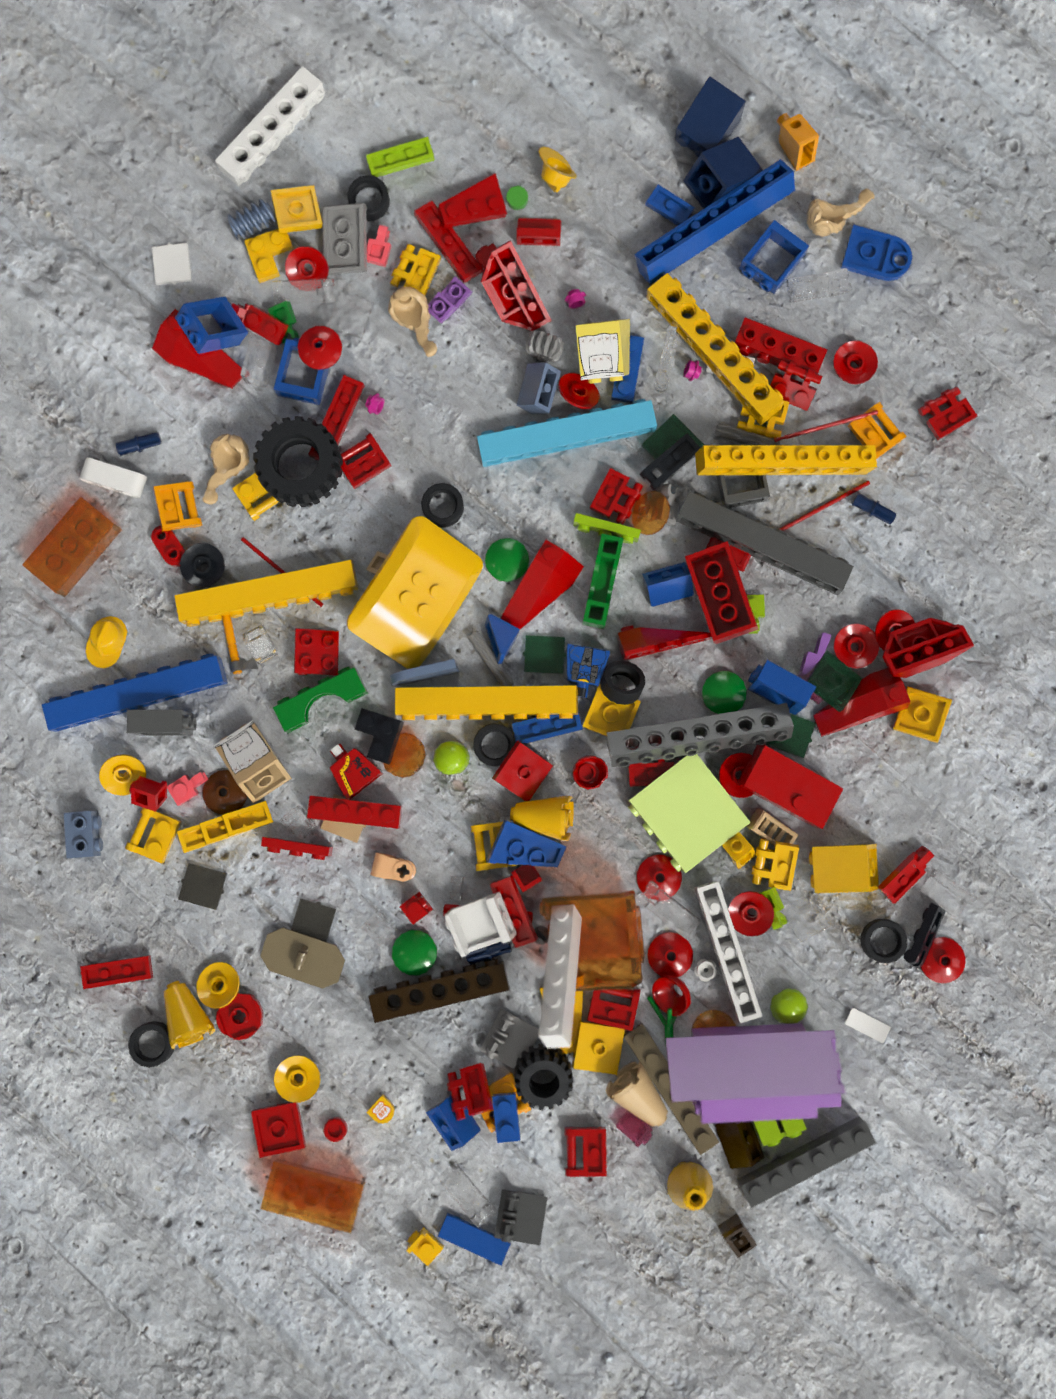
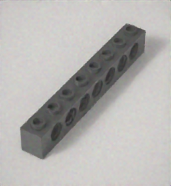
(708, 726)

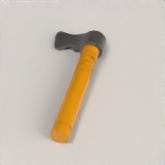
(235, 665)

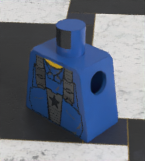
(585, 666)

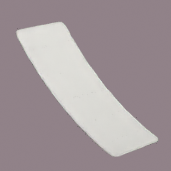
(867, 1025)

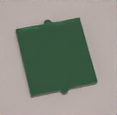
(544, 654)
(800, 737)

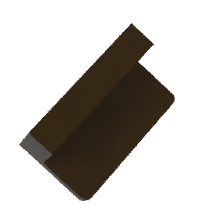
(739, 1144)

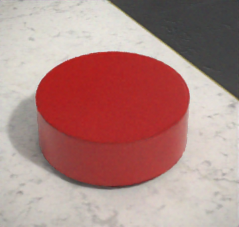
(335, 1129)

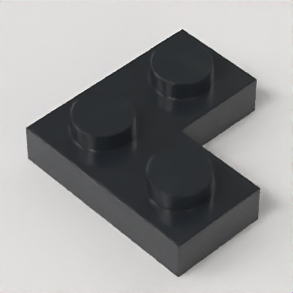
(385, 733)

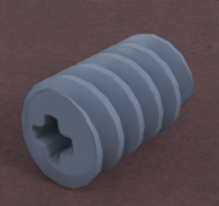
(251, 219)

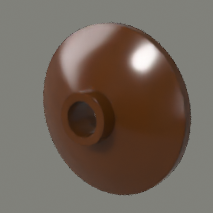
(215, 802)

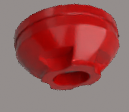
(667, 997)

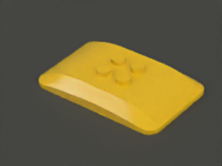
(415, 593)

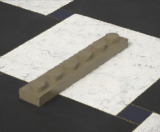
(657, 1069)

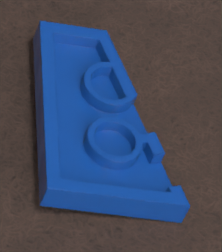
(523, 847)

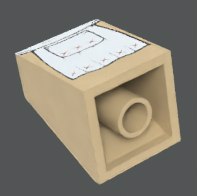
(252, 762)

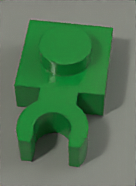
(285, 313)

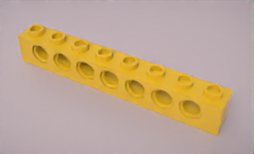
(701, 344)
(785, 459)

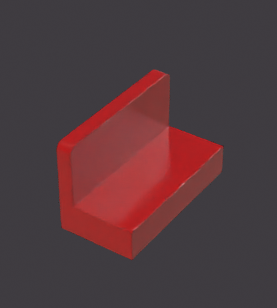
(539, 232)

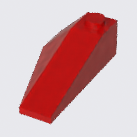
(177, 350)
(647, 641)
(874, 698)

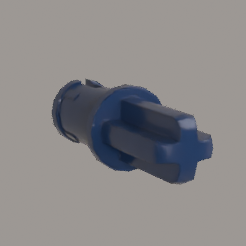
(138, 443)
(874, 508)
(488, 952)

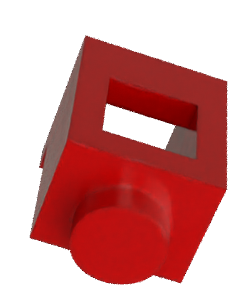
(148, 793)
(416, 907)

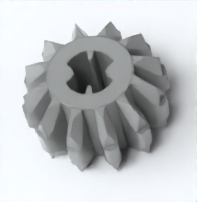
(544, 346)

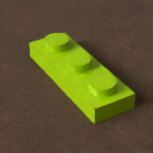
(400, 157)
(587, 523)

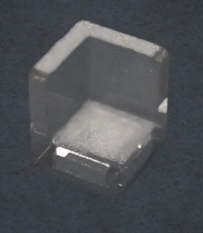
(298, 822)

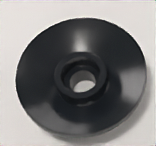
(193, 559)

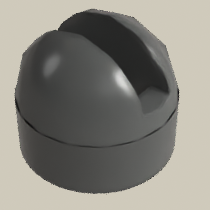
(544, 931)

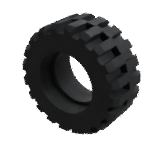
(278, 441)

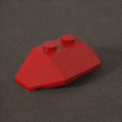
(513, 290)
(924, 646)

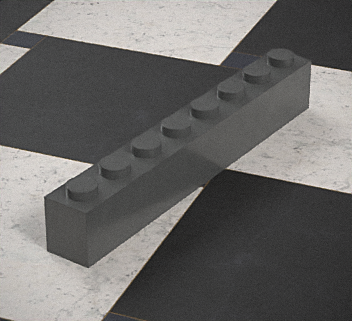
(765, 543)

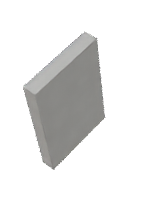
(345, 238)

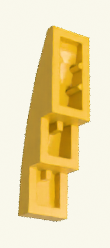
(224, 827)

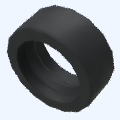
(370, 182)
(442, 488)
(628, 670)
(480, 736)
(901, 936)
(135, 1051)

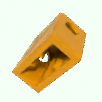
(797, 140)

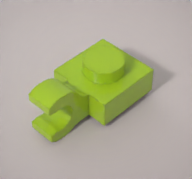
(758, 607)
(773, 896)

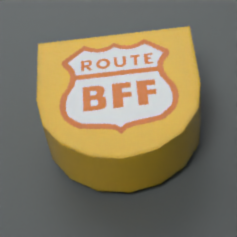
(382, 1110)

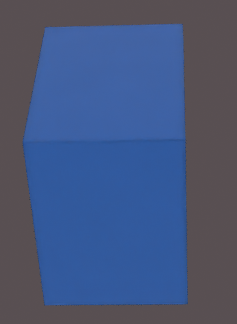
(501, 636)

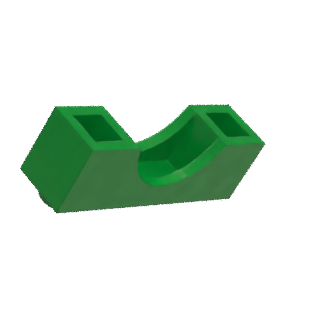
(602, 581)
(294, 712)

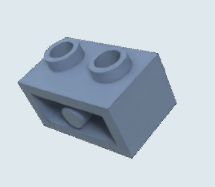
(538, 388)
(82, 834)

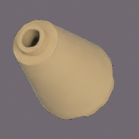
(638, 1094)

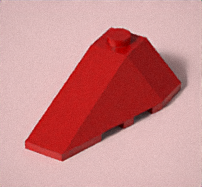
(546, 579)

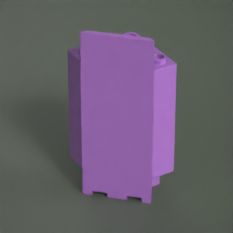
(755, 1072)

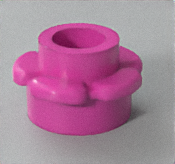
(575, 298)
(692, 370)
(375, 404)

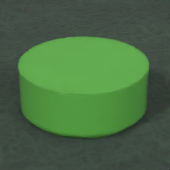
(517, 198)

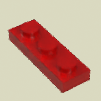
(296, 848)
(516, 910)
(116, 972)

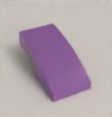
(811, 659)

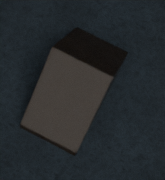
(737, 1235)

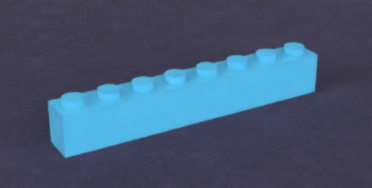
(567, 433)

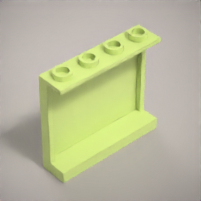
(688, 812)

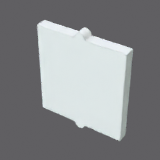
(171, 263)

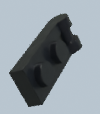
(670, 461)
(925, 935)

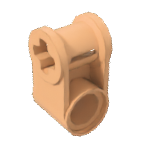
(389, 867)

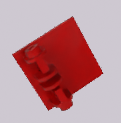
(316, 652)

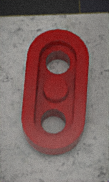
(168, 545)

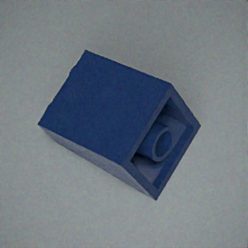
(710, 118)
(721, 171)

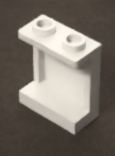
(480, 924)

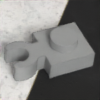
(671, 493)

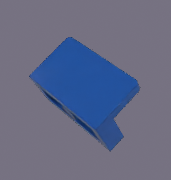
(668, 584)
(454, 1132)

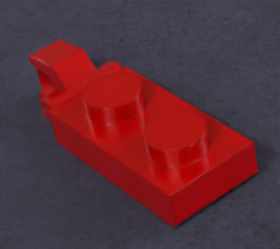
(261, 322)
(906, 874)

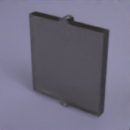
(202, 886)
(313, 919)

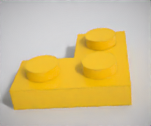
(261, 252)

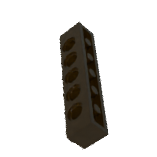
(383, 1010)

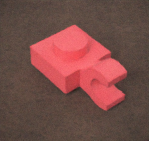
(379, 249)
(185, 788)

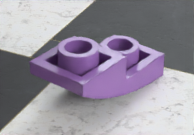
(449, 300)

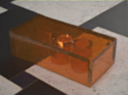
(72, 547)
(313, 1195)

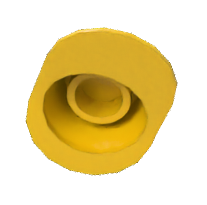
(555, 169)
(106, 642)

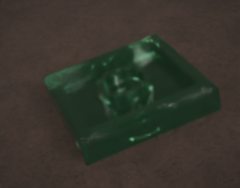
(666, 436)
(834, 681)

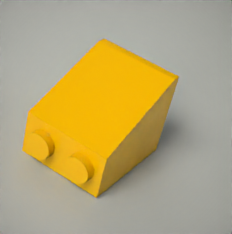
(844, 868)

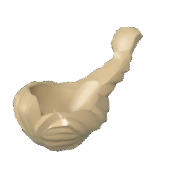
(828, 218)
(411, 310)
(229, 457)

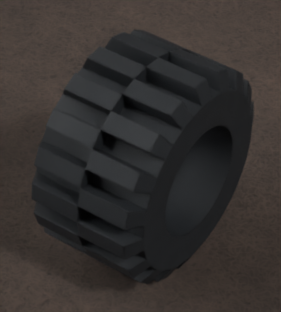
(543, 1094)

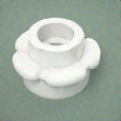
(705, 976)

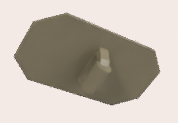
(302, 958)

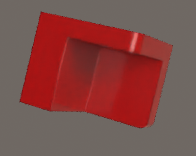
(526, 876)

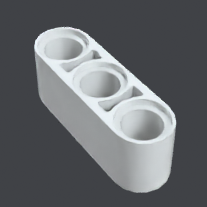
(113, 478)

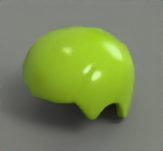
(451, 758)
(789, 1006)

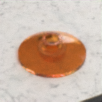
(657, 512)

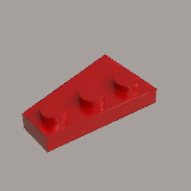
(474, 204)

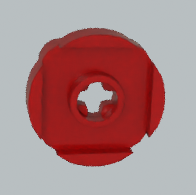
(252, 1022)

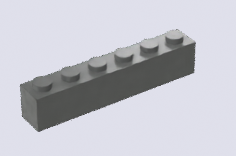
(806, 1161)

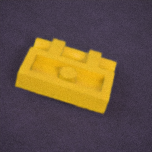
(422, 271)
(769, 431)
(782, 866)

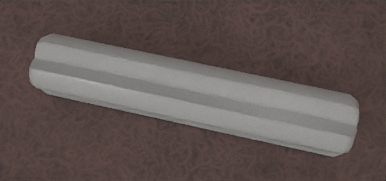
(742, 436)
(490, 659)

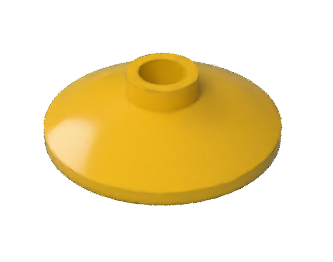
(117, 782)
(209, 983)
(289, 1087)

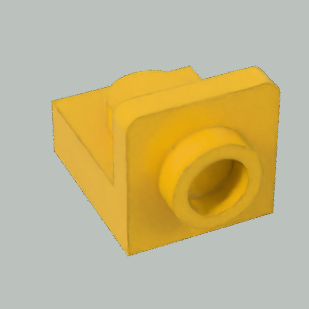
(739, 850)
(424, 1245)

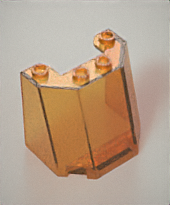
(609, 938)

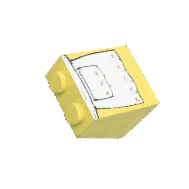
(604, 350)

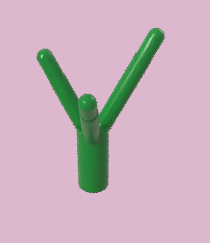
(668, 1025)

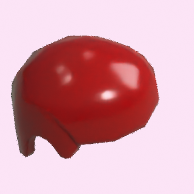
(590, 772)

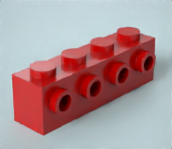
(774, 345)

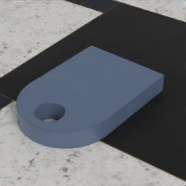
(424, 672)

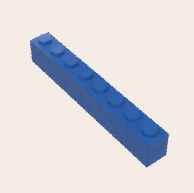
(715, 221)
(134, 693)

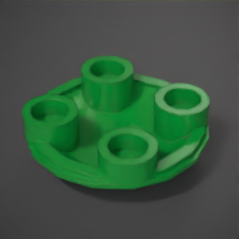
(507, 560)
(724, 692)
(414, 952)

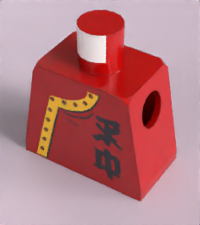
(353, 771)

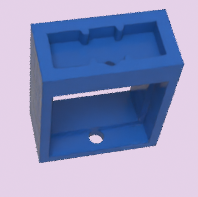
(784, 239)
(224, 315)
(293, 391)
(780, 686)

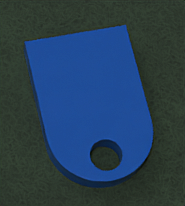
(874, 254)

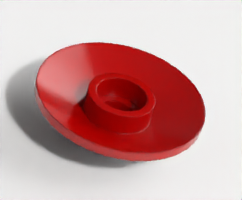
(296, 261)
(862, 355)
(321, 357)
(578, 391)
(892, 619)
(866, 642)
(727, 774)
(659, 864)
(751, 924)
(662, 946)
(935, 969)

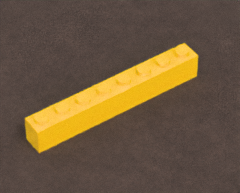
(266, 592)
(486, 701)

